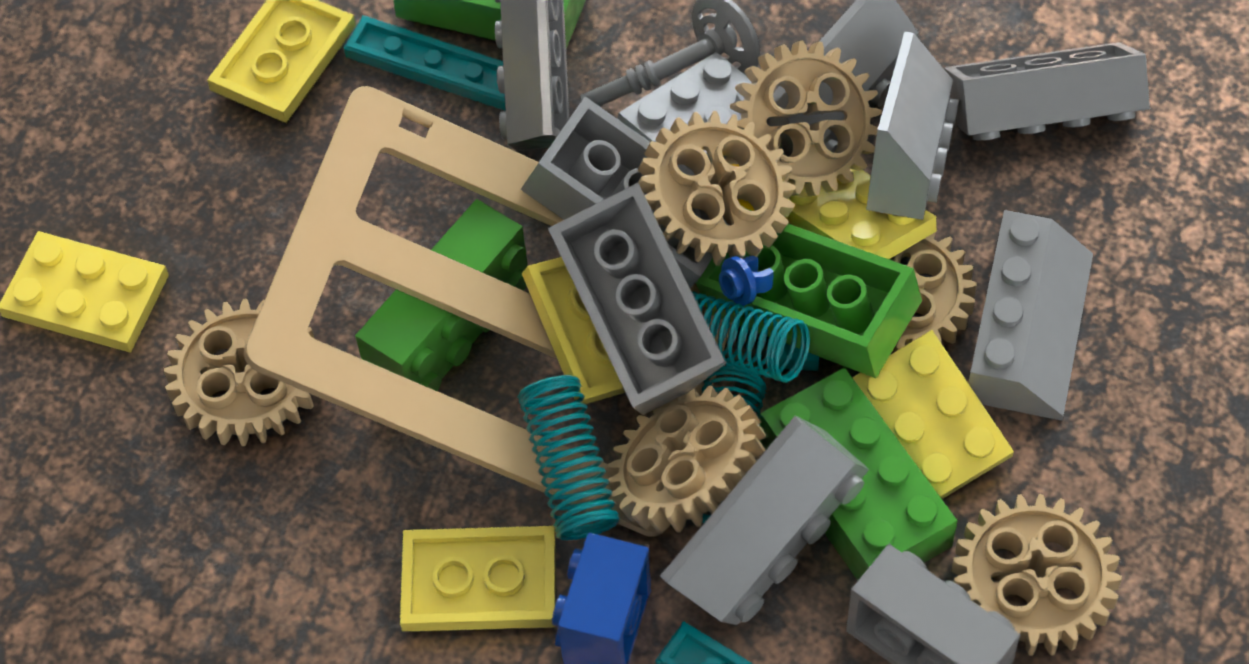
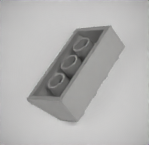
(873, 36)
(532, 72)
(1049, 89)
(912, 134)
(637, 299)
(1031, 317)
(766, 522)

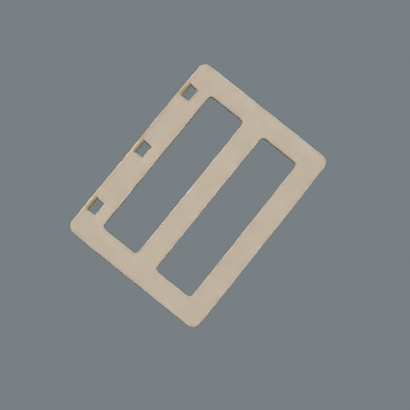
(334, 235)

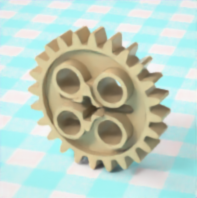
(801, 75)
(754, 180)
(945, 296)
(200, 374)
(685, 459)
(1025, 532)

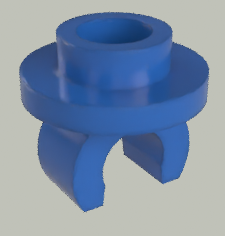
(742, 281)

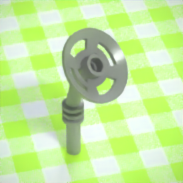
(717, 39)

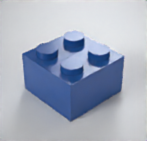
(604, 601)

